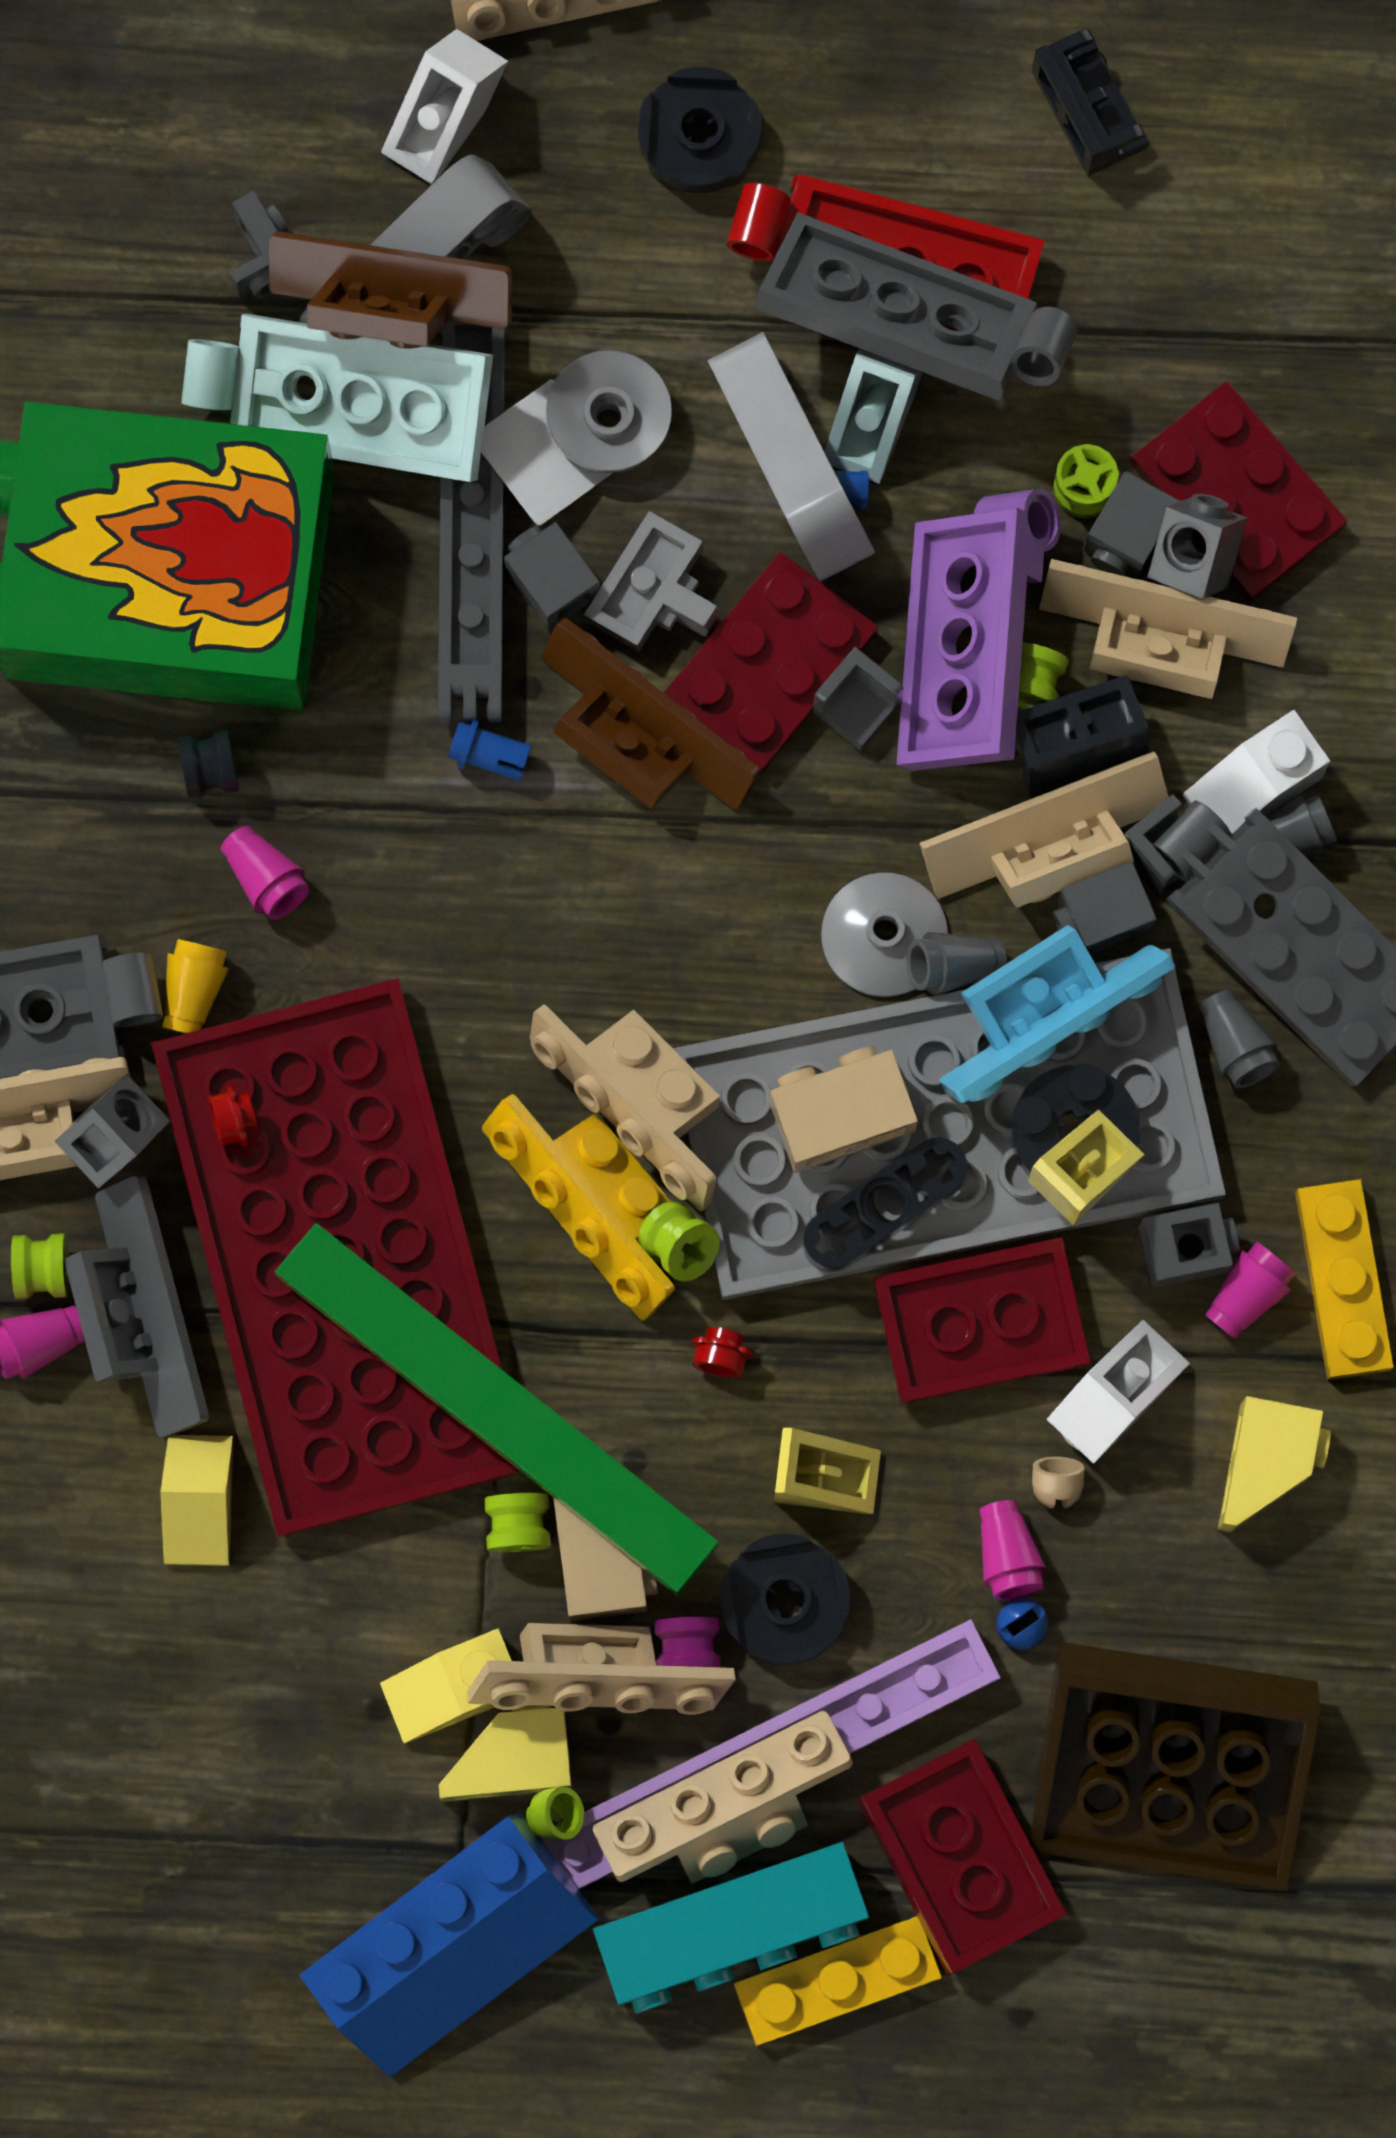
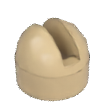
(1057, 1479)

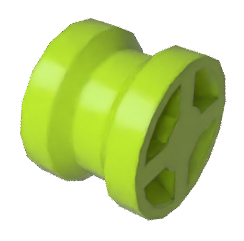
(1085, 467)
(1039, 674)
(679, 1241)
(39, 1266)
(517, 1522)

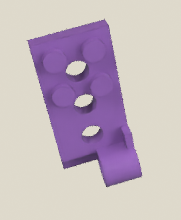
(1007, 547)

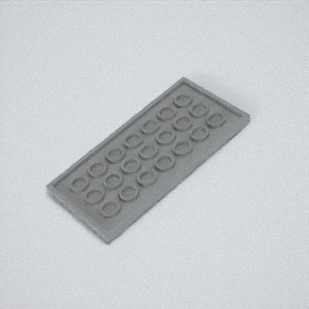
(766, 1207)

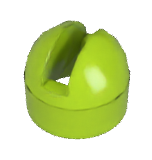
(555, 1805)

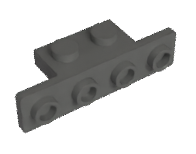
(134, 1311)

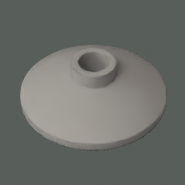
(609, 383)
(848, 937)

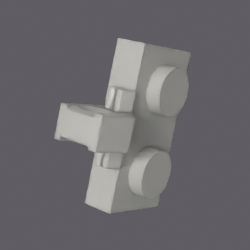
(652, 587)

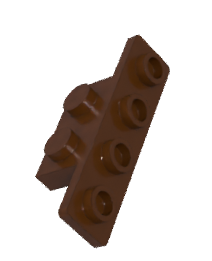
(386, 290)
(637, 729)

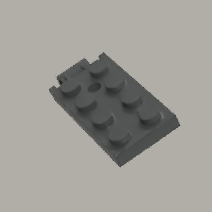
(900, 309)
(1307, 961)
(86, 998)

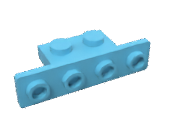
(1041, 1002)

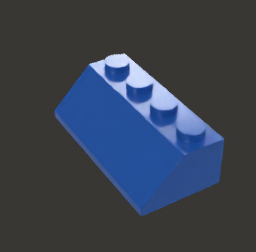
(450, 1945)

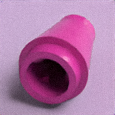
(266, 875)
(1250, 1289)
(37, 1340)
(1009, 1553)

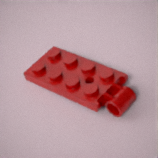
(956, 243)

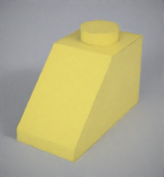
(1270, 1457)
(435, 1690)
(513, 1756)

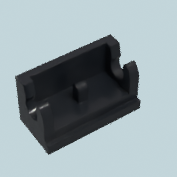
(1087, 102)
(1080, 735)

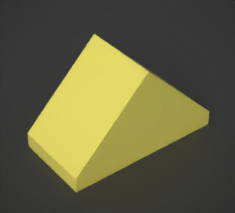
(1084, 1166)
(826, 1473)
(197, 1500)

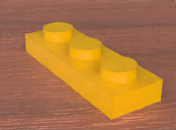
(1344, 1279)
(837, 1981)

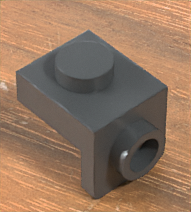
(257, 227)

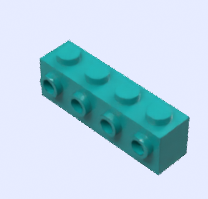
(732, 1924)

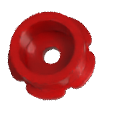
(232, 1116)
(720, 1353)

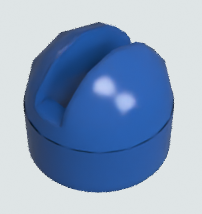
(1030, 1636)

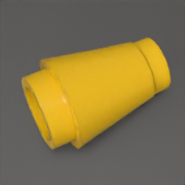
(192, 984)

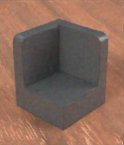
(858, 699)
(1145, 856)

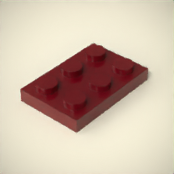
(1234, 456)
(769, 659)
(981, 1321)
(961, 1857)

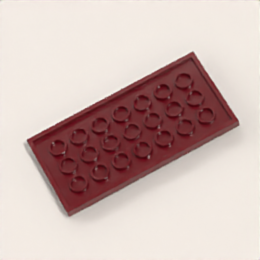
(358, 1151)

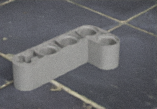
(458, 213)
(791, 457)

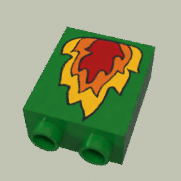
(162, 555)

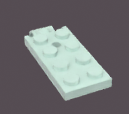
(373, 400)

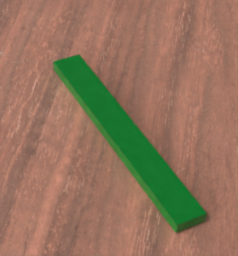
(497, 1409)

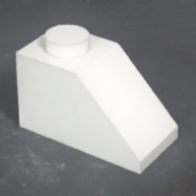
(443, 104)
(1262, 772)
(1117, 1391)

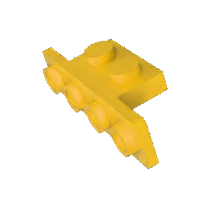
(592, 1192)

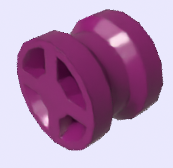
(687, 1641)

